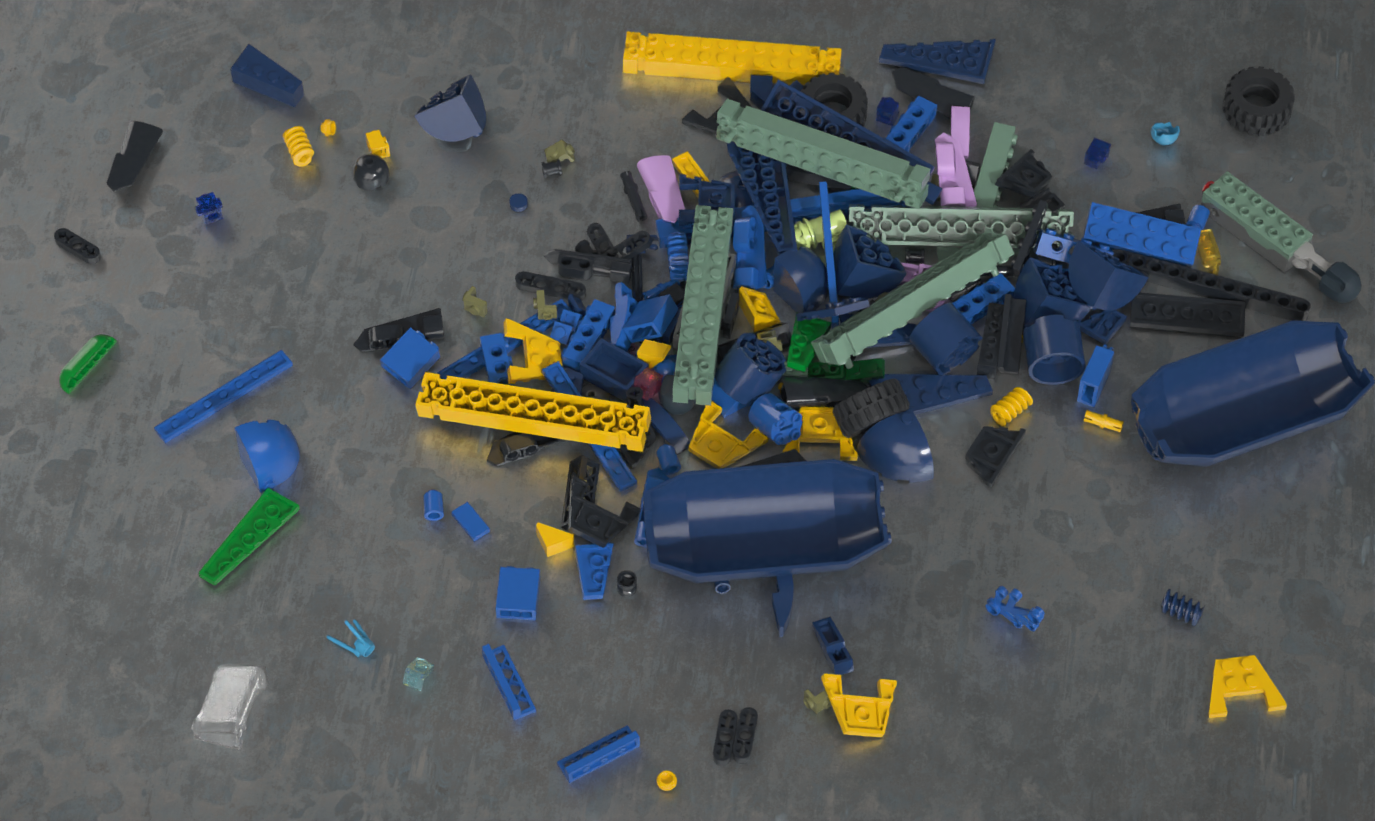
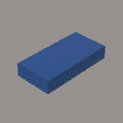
(470, 521)

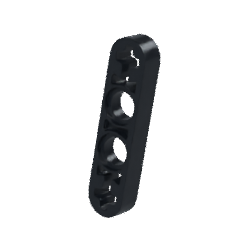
(551, 283)

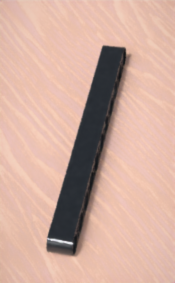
(1217, 287)

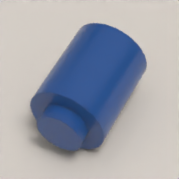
(1198, 217)
(668, 459)
(433, 505)

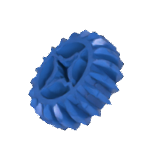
(677, 256)

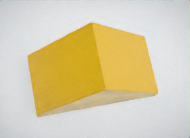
(653, 352)
(553, 539)

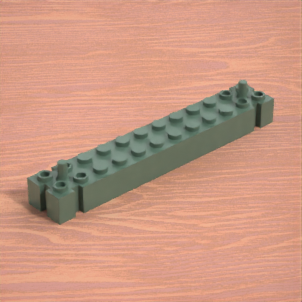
(823, 153)
(950, 223)
(912, 299)
(703, 305)

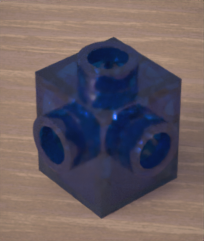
(209, 208)

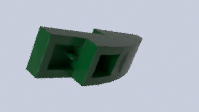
(862, 370)

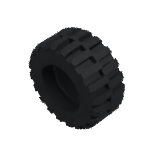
(839, 90)
(1254, 118)
(870, 407)

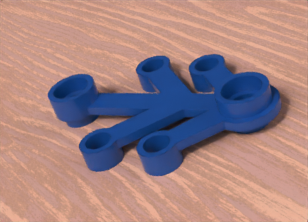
(995, 606)

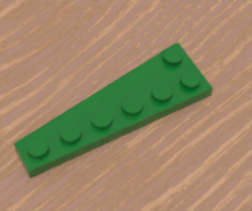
(255, 528)

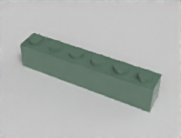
(995, 164)

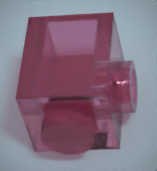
(649, 382)

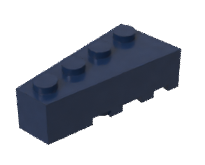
(266, 77)

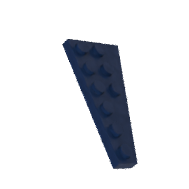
(945, 58)
(939, 391)

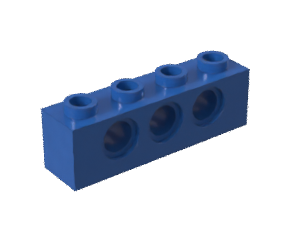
(912, 123)
(1047, 237)
(981, 294)
(587, 334)
(493, 345)

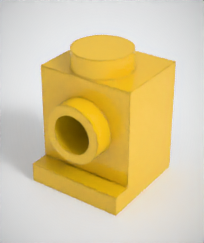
(377, 144)

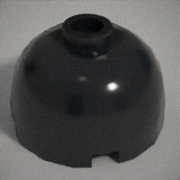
(370, 172)

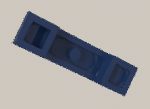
(667, 426)

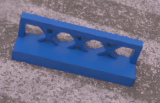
(504, 684)
(600, 756)

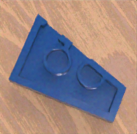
(593, 569)

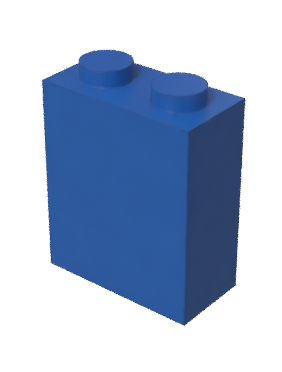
(650, 318)
(410, 358)
(1095, 376)
(518, 593)

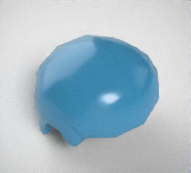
(1165, 133)

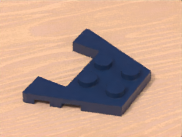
(710, 194)
(835, 309)

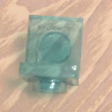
(417, 672)

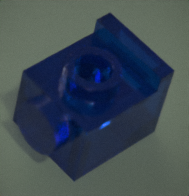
(889, 106)
(1097, 153)

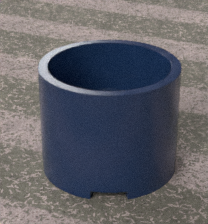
(945, 338)
(1054, 350)
(750, 369)

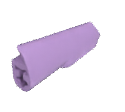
(953, 173)
(662, 186)

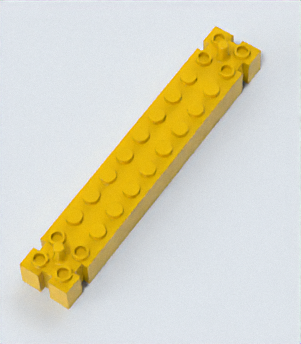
(726, 58)
(533, 411)

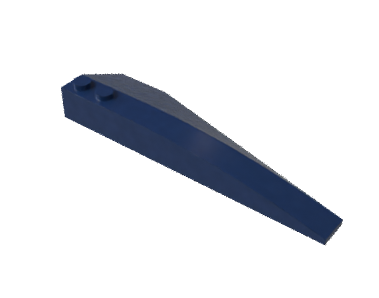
(802, 109)
(769, 191)

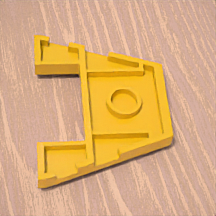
(538, 352)
(821, 427)
(717, 445)
(1241, 677)
(858, 713)

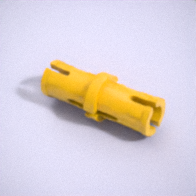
(1103, 421)

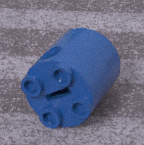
(775, 419)

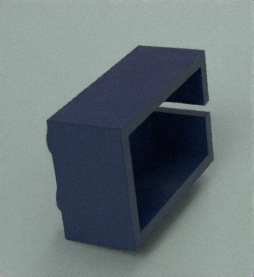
(611, 369)

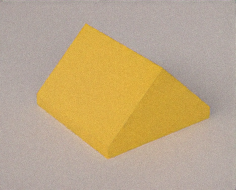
(757, 309)

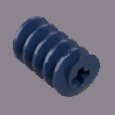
(1182, 608)

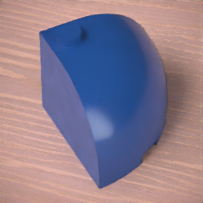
(267, 452)

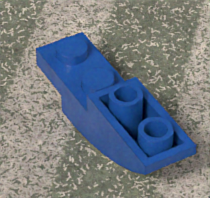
(624, 308)

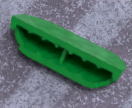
(84, 361)

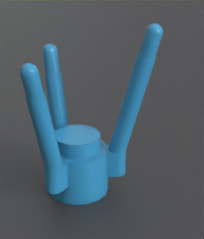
(363, 644)

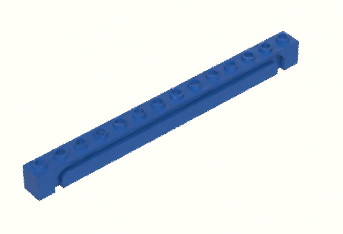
(801, 208)

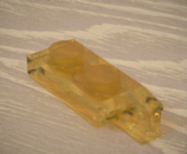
(1209, 251)

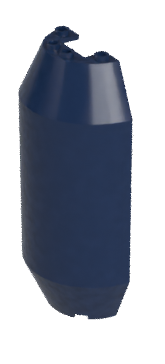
(1248, 394)
(764, 521)

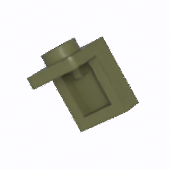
(561, 151)
(473, 304)
(544, 311)
(817, 702)

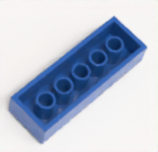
(1142, 234)

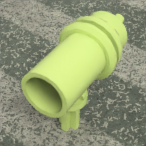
(811, 231)

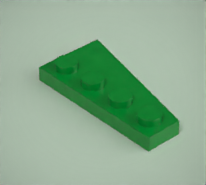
(801, 349)

